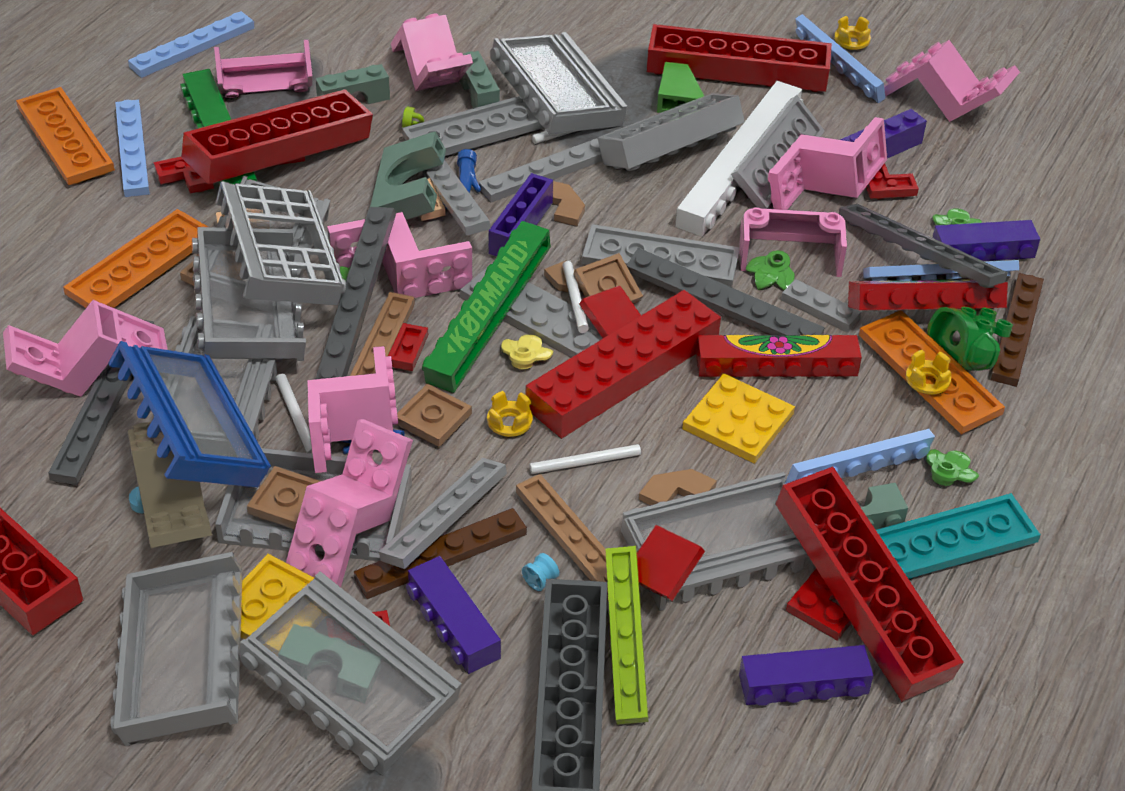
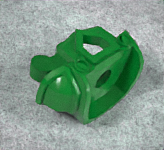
(976, 347)

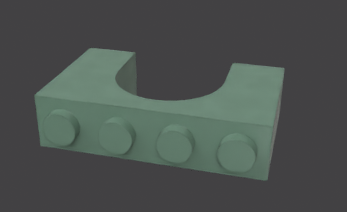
(399, 164)

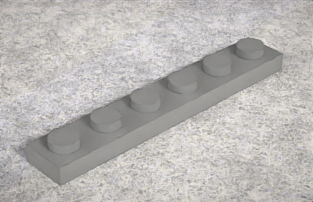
(549, 167)
(457, 199)
(442, 513)

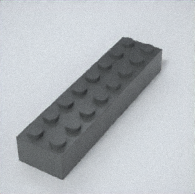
(570, 687)

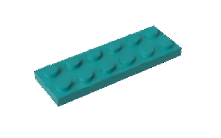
(959, 535)

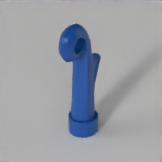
(467, 162)

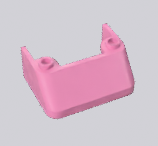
(264, 73)
(794, 226)

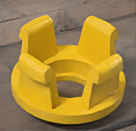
(860, 32)
(938, 369)
(503, 408)

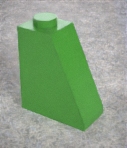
(677, 87)

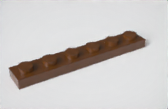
(1021, 315)
(450, 547)

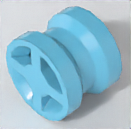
(540, 570)

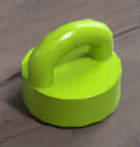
(409, 116)

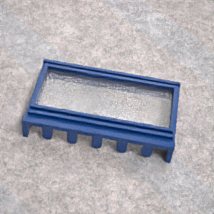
(194, 415)

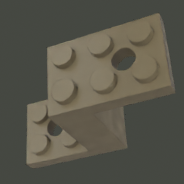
(171, 506)

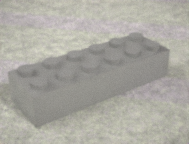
(670, 131)

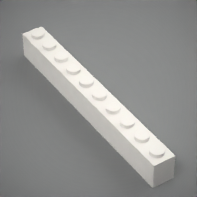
(717, 185)

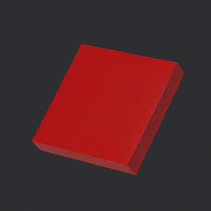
(609, 310)
(666, 562)

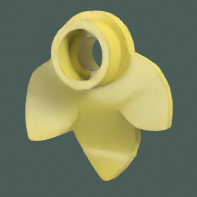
(525, 351)

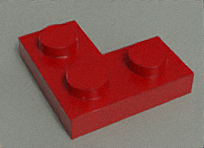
(178, 169)
(891, 185)
(815, 607)

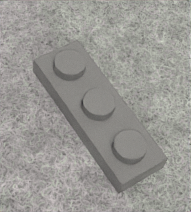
(821, 305)

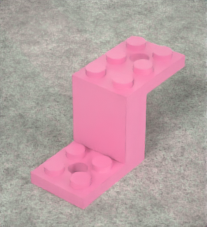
(430, 52)
(950, 80)
(828, 165)
(408, 269)
(83, 349)
(341, 401)
(349, 502)

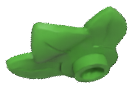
(954, 216)
(769, 271)
(950, 467)

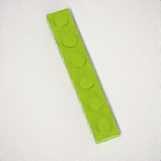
(626, 636)

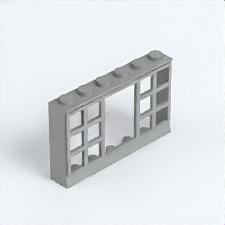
(259, 286)

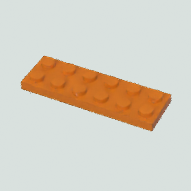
(65, 136)
(136, 262)
(965, 401)

